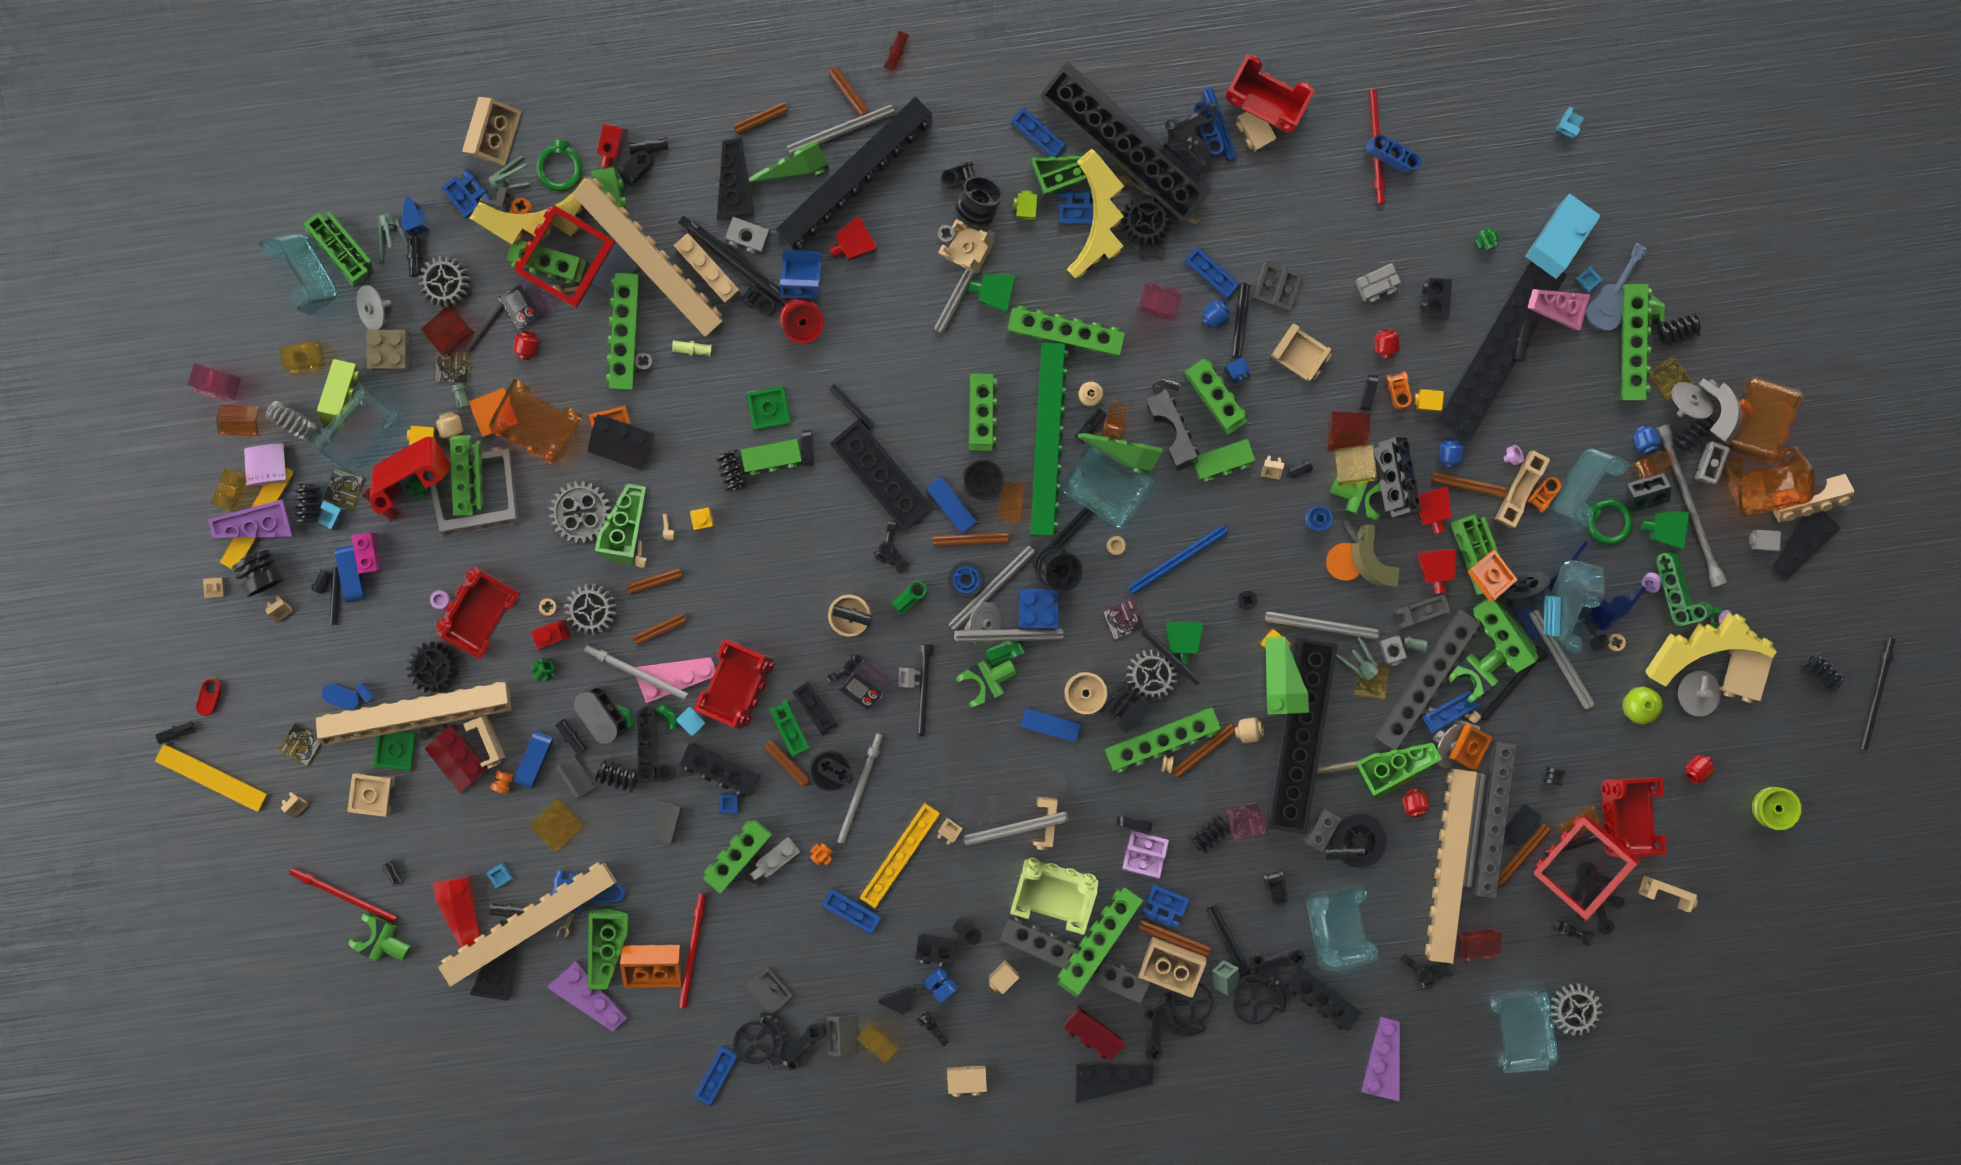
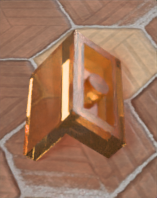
(237, 420)
(1010, 501)
(1567, 825)

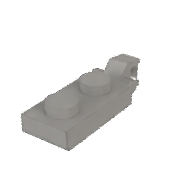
(775, 859)

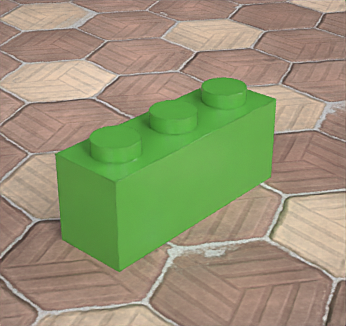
(771, 457)
(1224, 460)

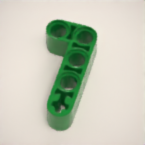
(1680, 587)

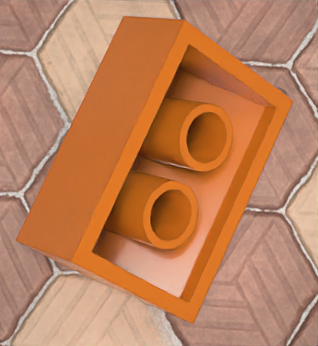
(651, 966)

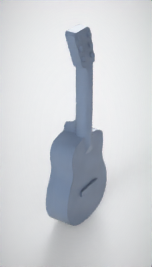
(1606, 310)

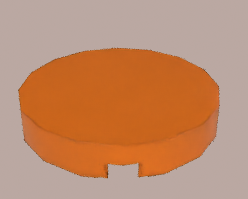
(1340, 562)

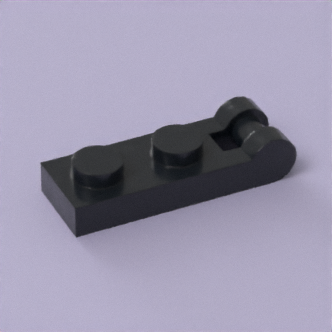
(814, 707)

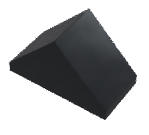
(898, 1000)

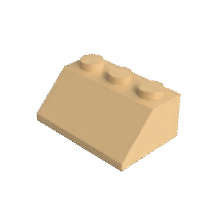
(491, 131)
(1172, 967)

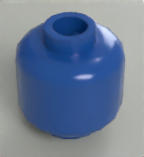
(1216, 314)
(1646, 440)
(1451, 452)

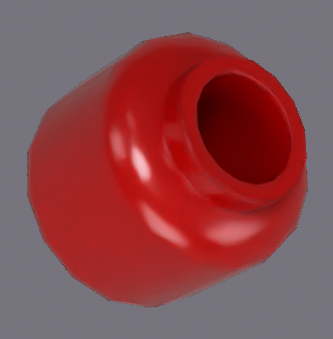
(1387, 343)
(526, 345)
(1700, 769)
(1415, 803)

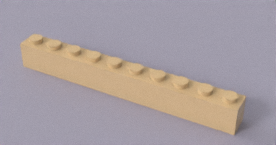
(647, 256)
(413, 714)
(1451, 865)
(526, 924)

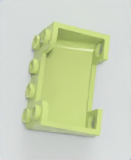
(1055, 893)

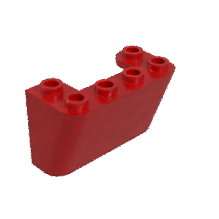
(1268, 97)
(417, 459)
(475, 611)
(735, 685)
(1629, 815)

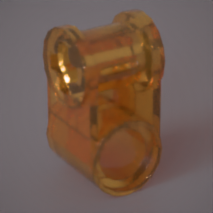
(1114, 422)
(1648, 466)

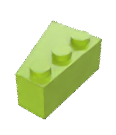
(337, 390)

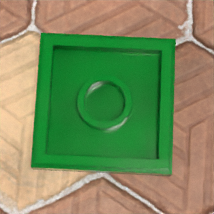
(768, 408)
(395, 751)

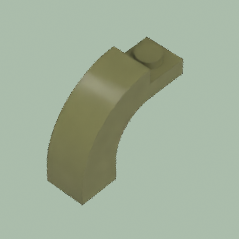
(1368, 564)

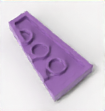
(258, 521)
(573, 987)
(1383, 1068)

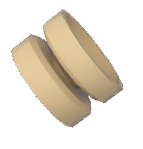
(843, 626)
(1095, 698)

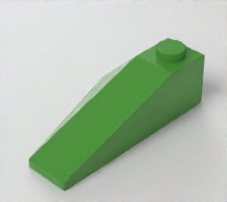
(805, 163)
(1134, 456)
(620, 532)
(1283, 680)
(1394, 769)
(605, 941)

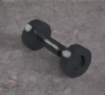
(1599, 641)

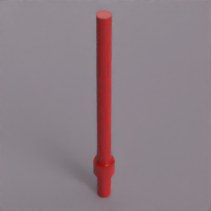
(1379, 184)
(309, 879)
(699, 913)

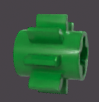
(1488, 238)
(415, 487)
(543, 670)

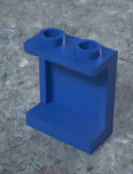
(801, 274)

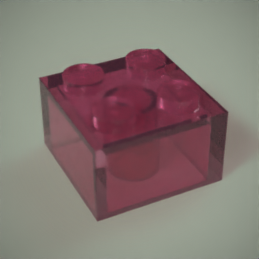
(1159, 301)
(208, 380)

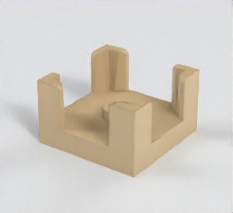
(968, 247)
(370, 794)

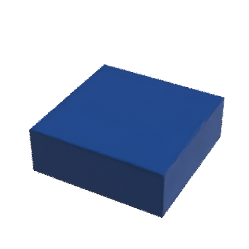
(365, 692)
(729, 803)

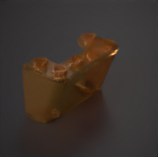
(1766, 419)
(533, 423)
(1773, 487)

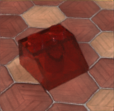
(447, 331)
(1347, 430)
(1479, 943)

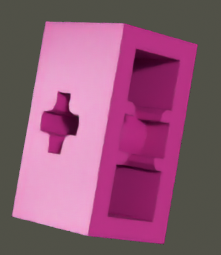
(366, 553)

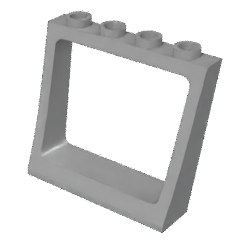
(483, 521)

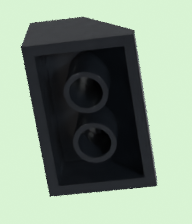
(620, 442)

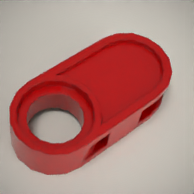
(206, 701)

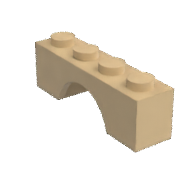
(707, 268)
(1836, 493)
(1516, 498)

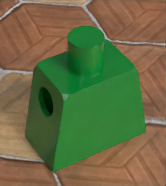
(994, 290)
(1667, 528)
(1184, 638)

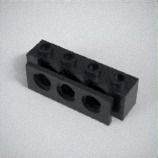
(1397, 477)

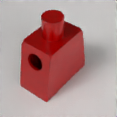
(616, 137)
(853, 241)
(1435, 508)
(1437, 567)
(550, 634)

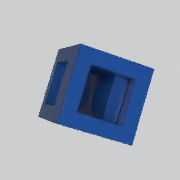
(1238, 370)

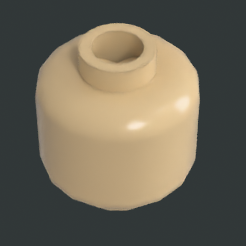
(1088, 400)
(449, 425)
(1250, 730)

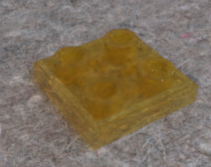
(1355, 464)
(556, 825)

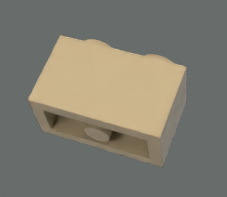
(1256, 131)
(1003, 977)
(966, 1080)

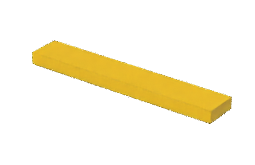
(241, 546)
(211, 777)
(899, 855)

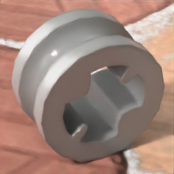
(940, 234)
(644, 355)

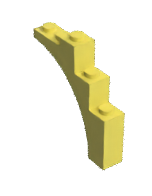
(1105, 214)
(508, 225)
(1679, 652)

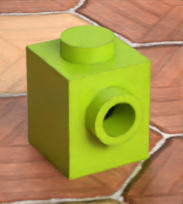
(1025, 205)

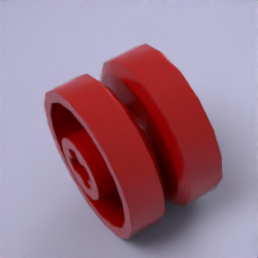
(811, 324)

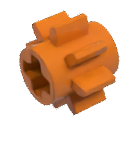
(821, 854)

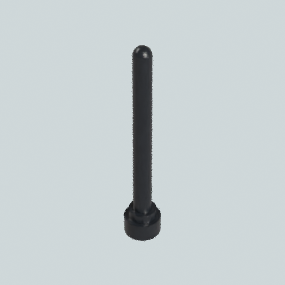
(925, 651)
(1512, 684)

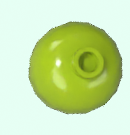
(1642, 705)

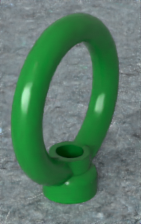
(563, 148)
(1596, 512)

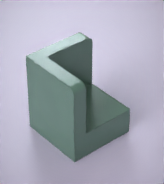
(1225, 977)

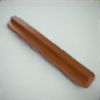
(1467, 484)
(970, 539)
(1204, 750)
(1523, 854)
(1174, 938)

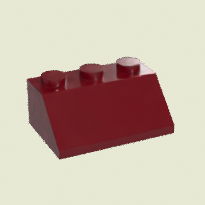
(456, 758)
(1093, 1033)

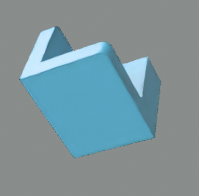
(1570, 123)
(330, 515)
(691, 720)

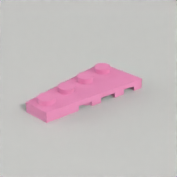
(1560, 306)
(678, 674)

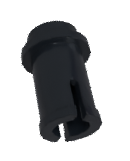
(1300, 468)
(321, 582)
(392, 873)

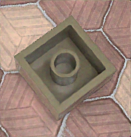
(388, 350)

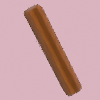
(848, 91)
(760, 118)
(654, 581)
(659, 629)
(786, 763)

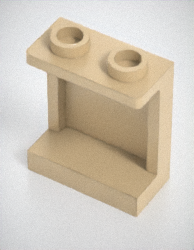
(1301, 353)
(1746, 675)
(489, 738)
(1051, 804)
(1650, 887)

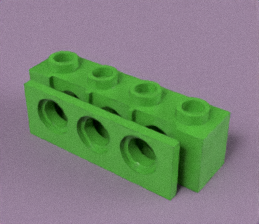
(336, 251)
(574, 275)
(1216, 407)
(976, 442)
(462, 474)
(1473, 541)
(1517, 637)
(713, 874)

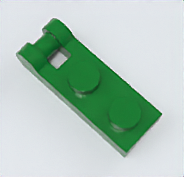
(789, 729)

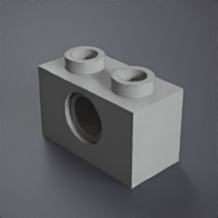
(739, 228)

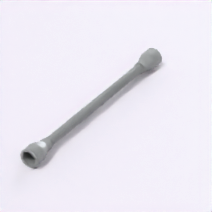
(1715, 573)

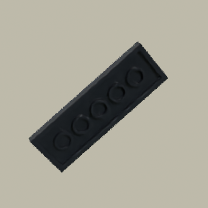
(881, 475)

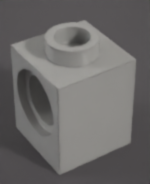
(1765, 540)
(1386, 644)

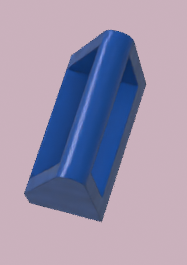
(413, 218)

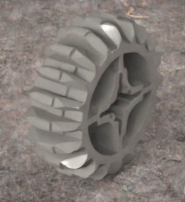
(442, 273)
(291, 420)
(591, 618)
(1137, 665)
(1583, 1006)

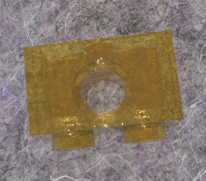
(290, 354)
(229, 490)
(877, 1042)

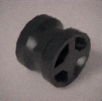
(1244, 602)
(1553, 776)

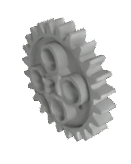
(578, 494)

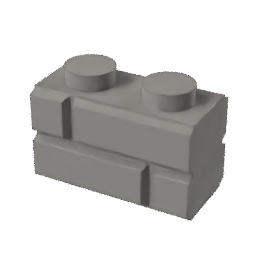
(1378, 282)
(1711, 463)

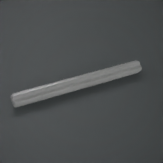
(844, 128)
(956, 297)
(985, 594)
(1321, 625)
(1008, 635)
(1562, 661)
(1016, 828)
(1474, 830)

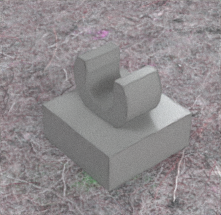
(907, 677)

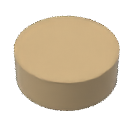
(1116, 545)

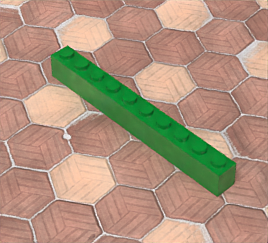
(1047, 439)

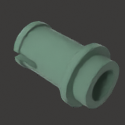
(460, 395)
(1414, 644)

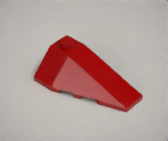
(458, 907)

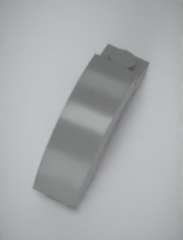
(1731, 412)

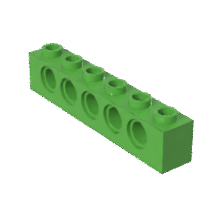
(620, 281)
(1111, 348)
(1640, 391)
(1210, 729)
(1130, 903)

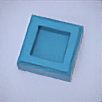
(1588, 279)
(499, 876)

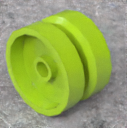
(1785, 800)

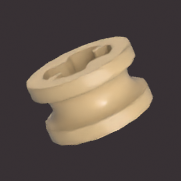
(551, 611)
(1617, 636)
(1167, 764)

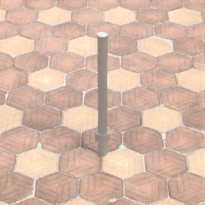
(604, 656)
(873, 752)

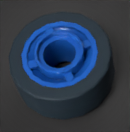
(961, 569)

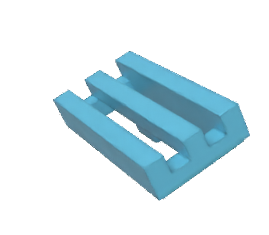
(1552, 615)

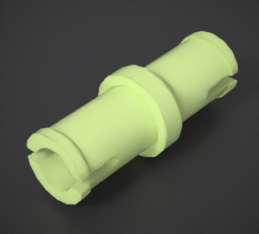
(691, 348)

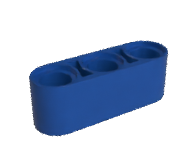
(1214, 137)
(1402, 154)
(351, 582)
(533, 759)

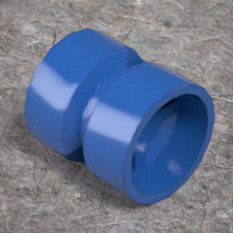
(1318, 518)
(945, 989)

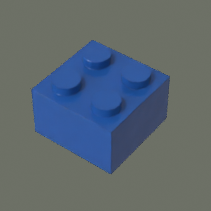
(1038, 608)

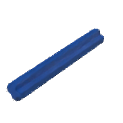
(1229, 149)

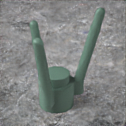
(500, 178)
(387, 224)
(1368, 669)

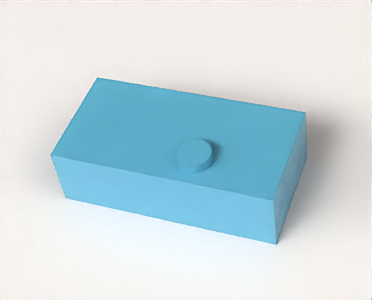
(1562, 236)

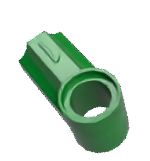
(908, 598)
(1005, 650)

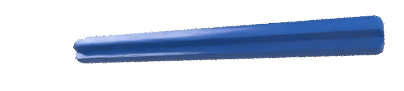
(1178, 559)

